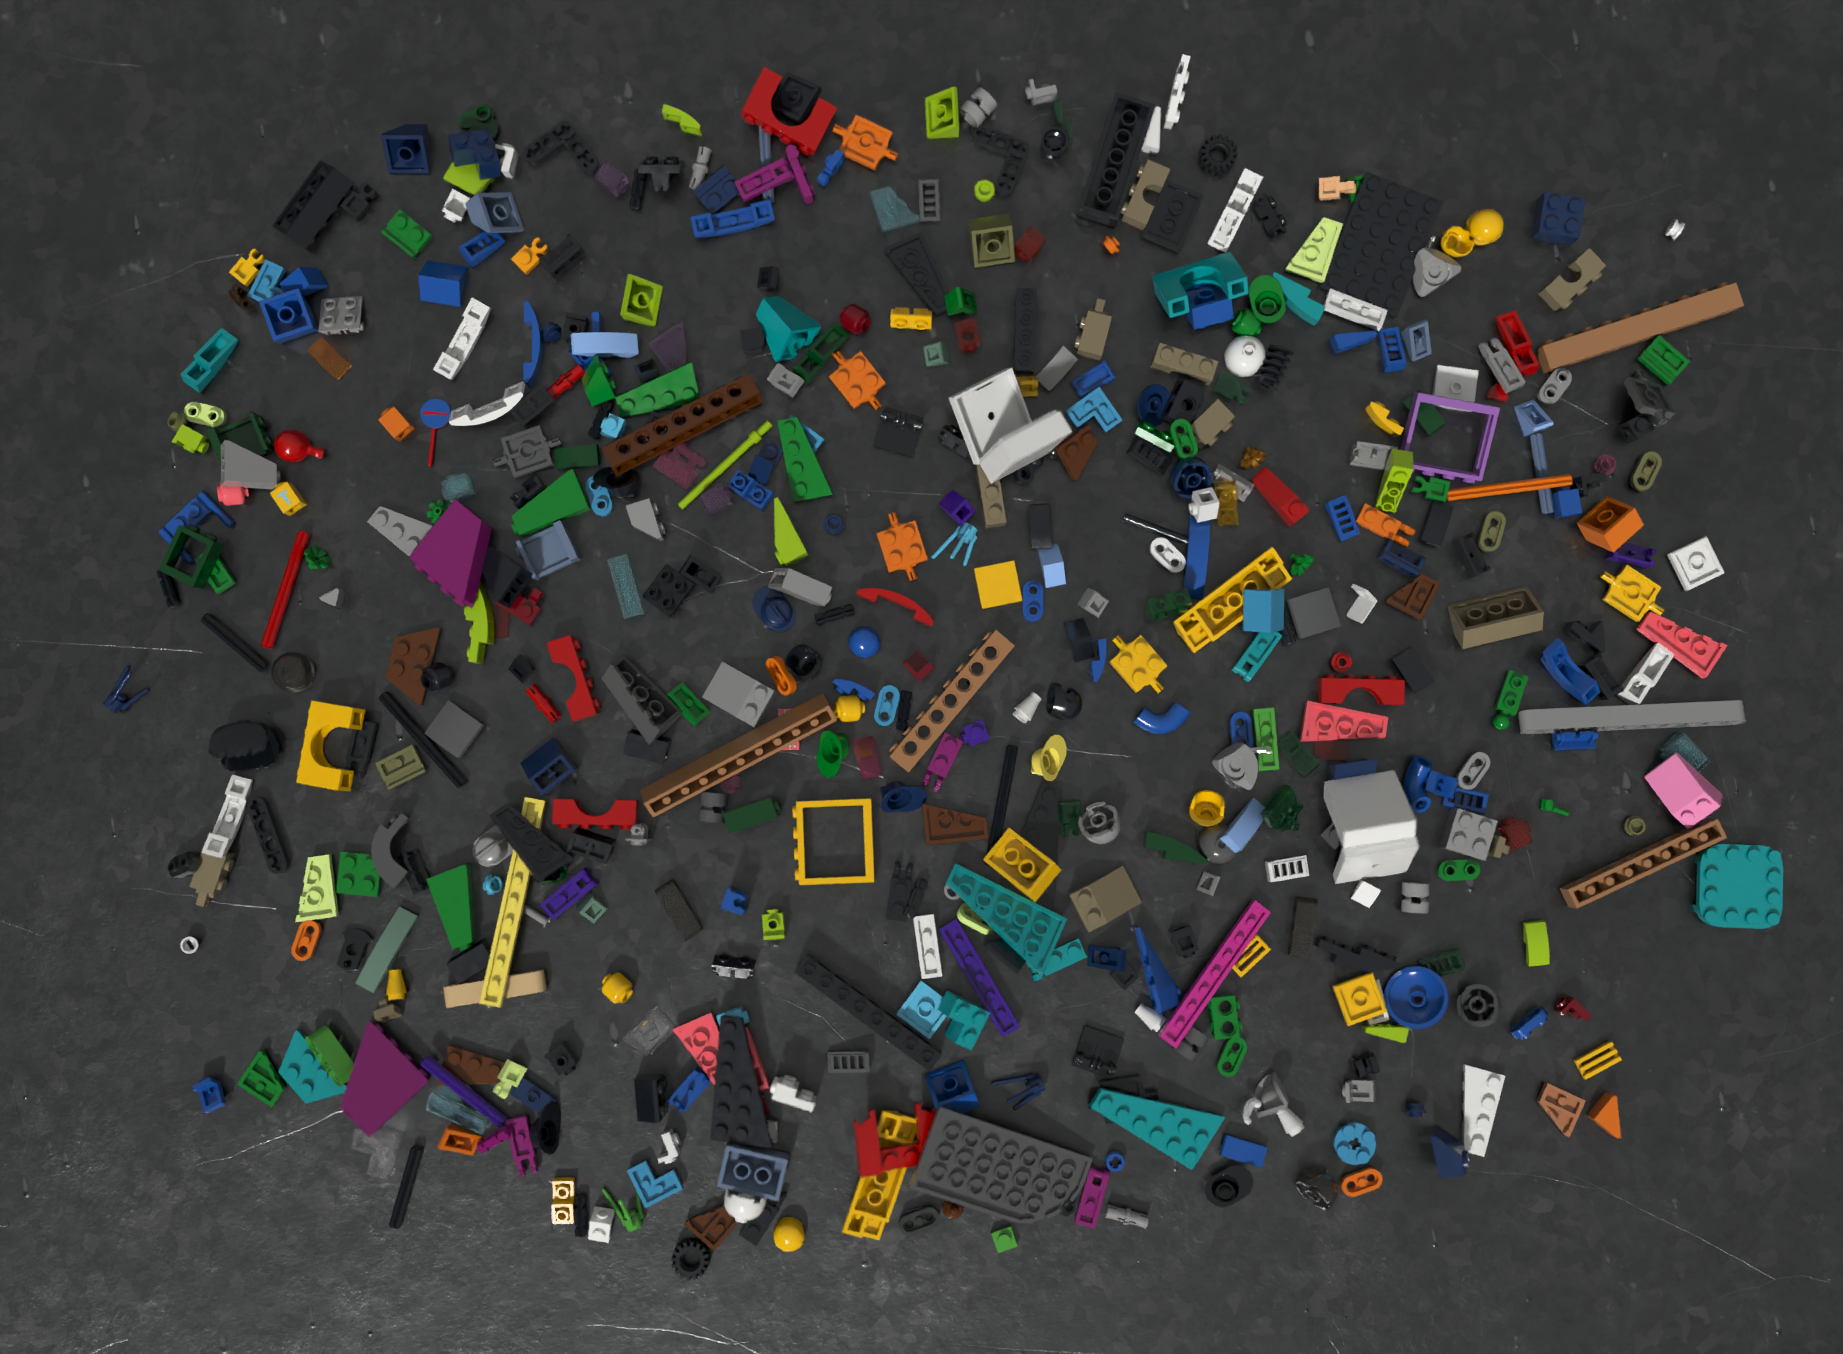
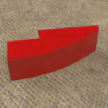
(1517, 342)

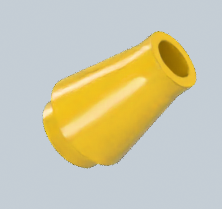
(396, 987)

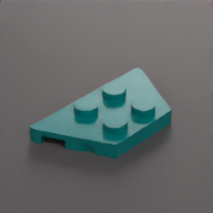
(306, 1073)

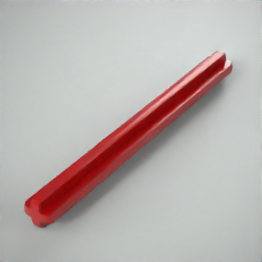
(285, 589)

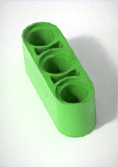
(330, 1055)

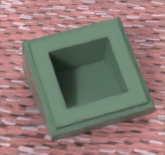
(937, 354)
(591, 907)

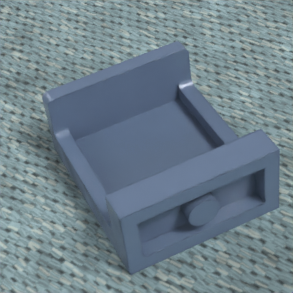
(548, 551)

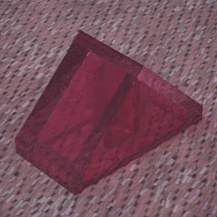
(867, 758)

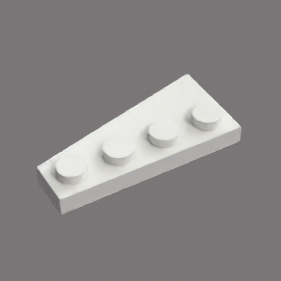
(1481, 1099)

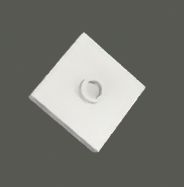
(1455, 384)
(1695, 563)

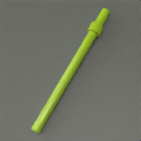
(754, 437)

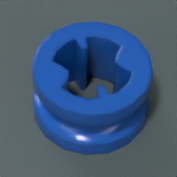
(1109, 1157)

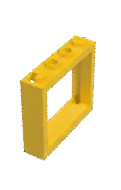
(799, 852)

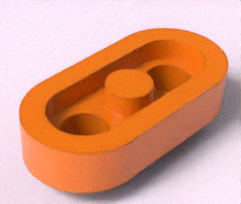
(780, 675)
(306, 939)
(1361, 1184)

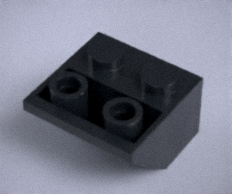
(650, 1098)

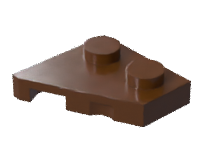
(1076, 450)
(1415, 596)
(712, 1226)

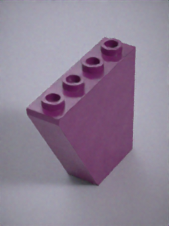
(455, 553)
(380, 1081)

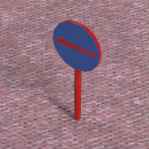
(435, 415)

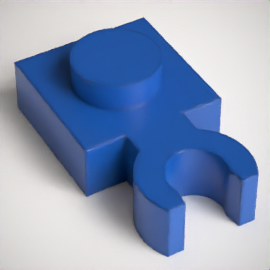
(832, 163)

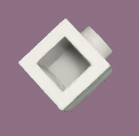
(1204, 505)

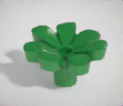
(435, 508)
(316, 558)
(1300, 563)

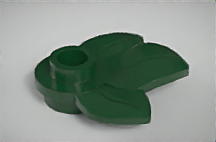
(473, 121)

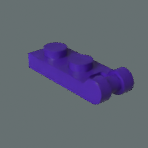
(568, 894)

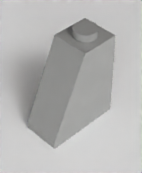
(246, 468)
(800, 586)

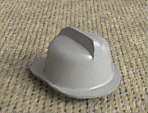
(491, 848)

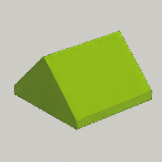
(942, 114)
(641, 301)

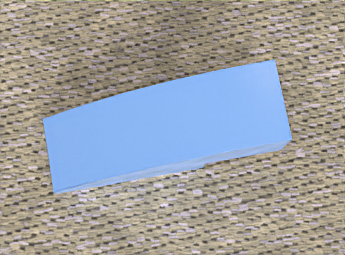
(604, 344)
(1244, 826)

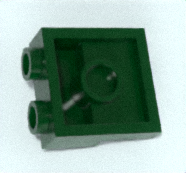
(1163, 605)

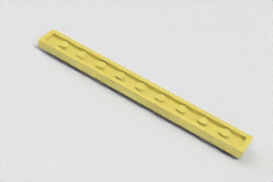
(509, 916)

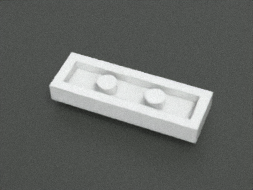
(1355, 309)
(927, 946)

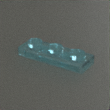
(625, 586)
(457, 1113)

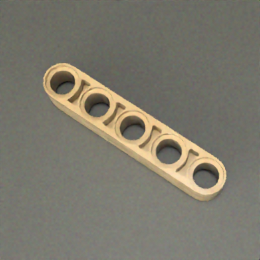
(517, 985)

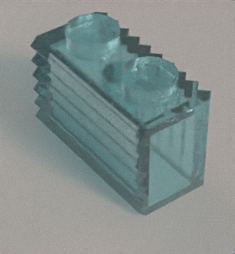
(1686, 748)

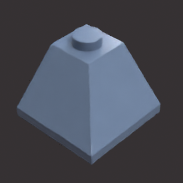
(494, 212)

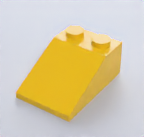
(1022, 864)

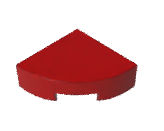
(1497, 393)

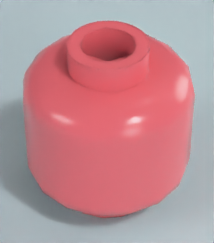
(232, 494)

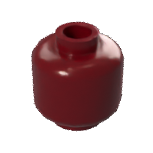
(855, 319)

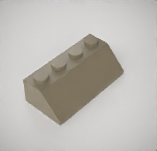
(1495, 617)

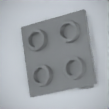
(341, 315)

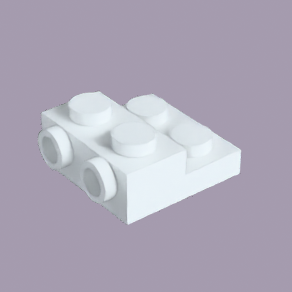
(786, 1092)

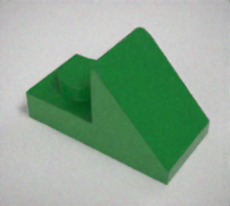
(960, 301)

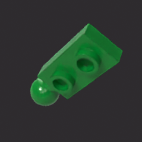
(1509, 698)

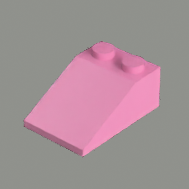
(1684, 790)

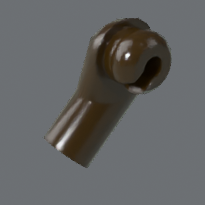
(235, 294)

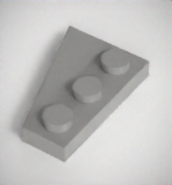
(399, 529)

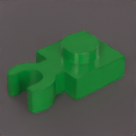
(1434, 489)

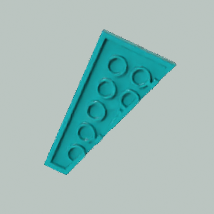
(1019, 921)
(1166, 1126)

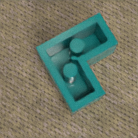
(967, 1019)

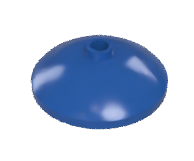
(1412, 984)

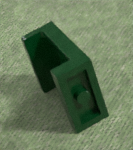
(246, 433)

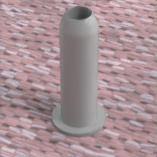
(536, 915)

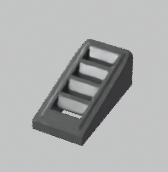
(928, 182)
(857, 1069)

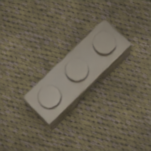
(1151, 178)
(1585, 268)
(1195, 366)
(992, 500)

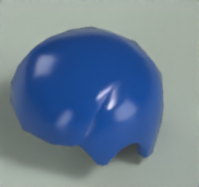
(864, 641)

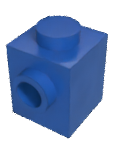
(1566, 502)

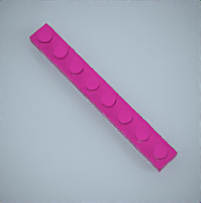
(1214, 973)

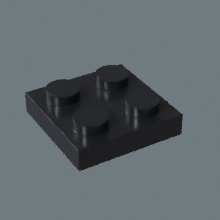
(795, 97)

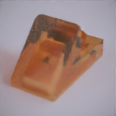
(329, 358)

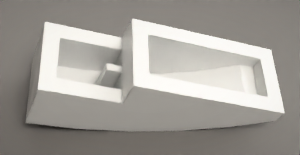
(1645, 674)

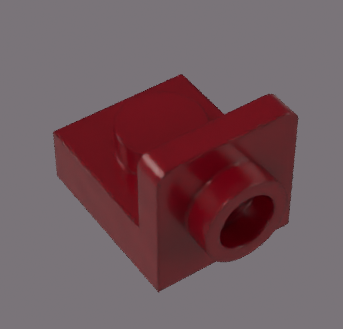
(1576, 1009)

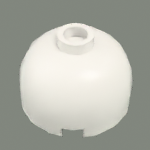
(1244, 356)
(743, 1205)

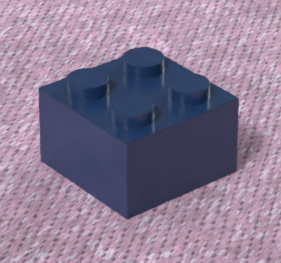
(1558, 218)

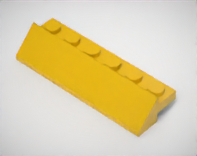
(1224, 605)
(877, 1194)

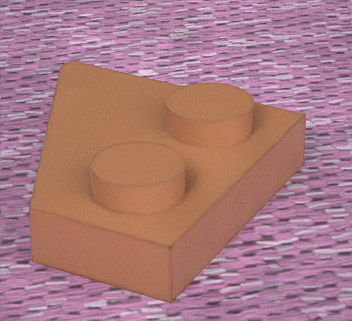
(1561, 1107)

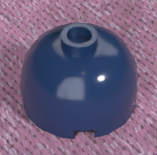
(1190, 475)

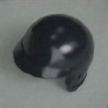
(803, 662)

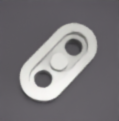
(1168, 554)

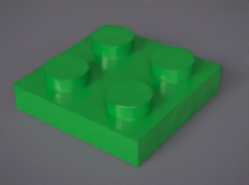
(357, 875)

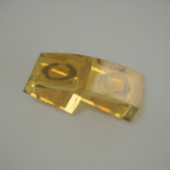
(1228, 503)

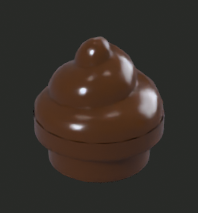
(952, 1210)

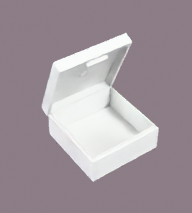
(1011, 436)
(1372, 826)

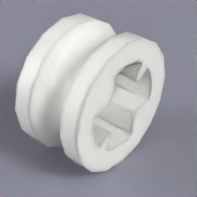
(1674, 229)

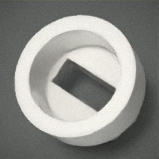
(186, 948)

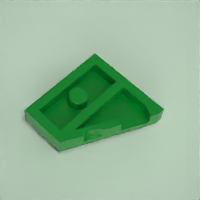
(262, 1080)

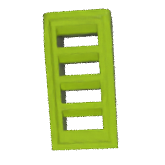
(1390, 1031)

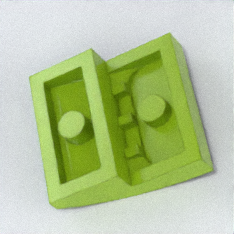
(467, 178)

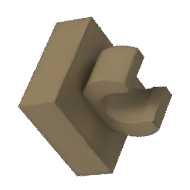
(1498, 847)
(387, 1011)

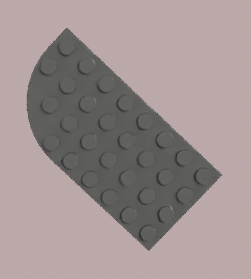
(997, 1169)

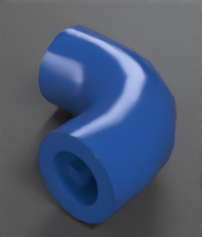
(1161, 723)
(1415, 784)

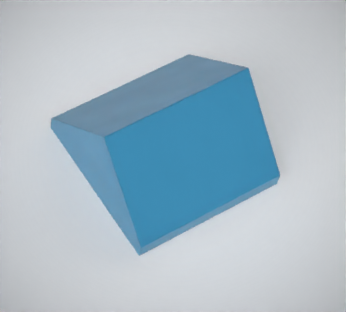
(1263, 610)

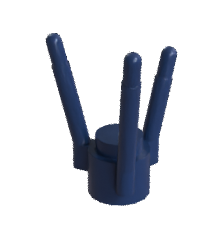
(116, 699)
(1033, 1088)

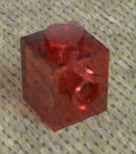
(1516, 833)

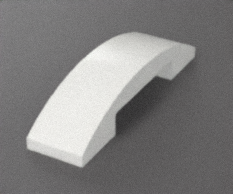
(463, 340)
(467, 416)
(230, 817)

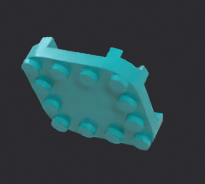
(1739, 886)

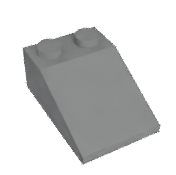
(739, 694)

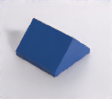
(442, 283)

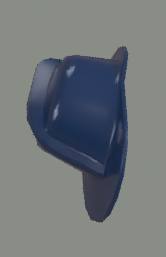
(774, 609)
(901, 798)

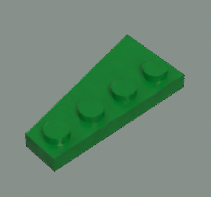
(661, 392)
(801, 462)

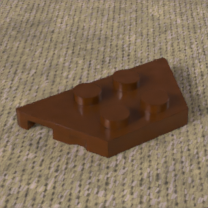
(408, 659)

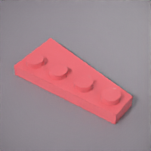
(1691, 649)
(1332, 723)
(701, 1040)

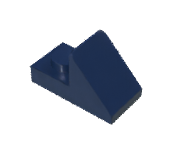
(766, 462)
(1107, 957)

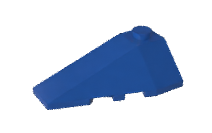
(1160, 985)

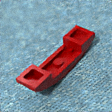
(872, 595)

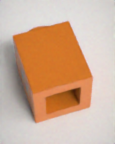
(396, 423)

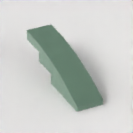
(386, 950)

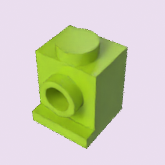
(191, 440)
(773, 933)

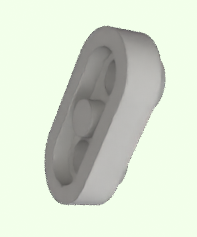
(1554, 385)
(1473, 772)

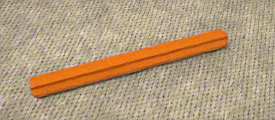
(1509, 487)

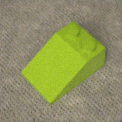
(788, 544)

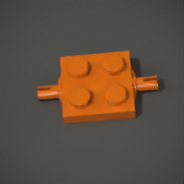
(865, 142)
(857, 380)
(902, 546)

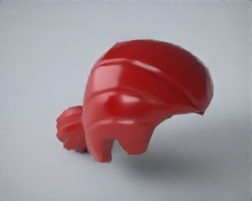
(295, 446)

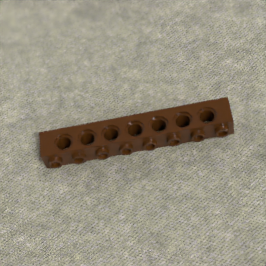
(678, 434)

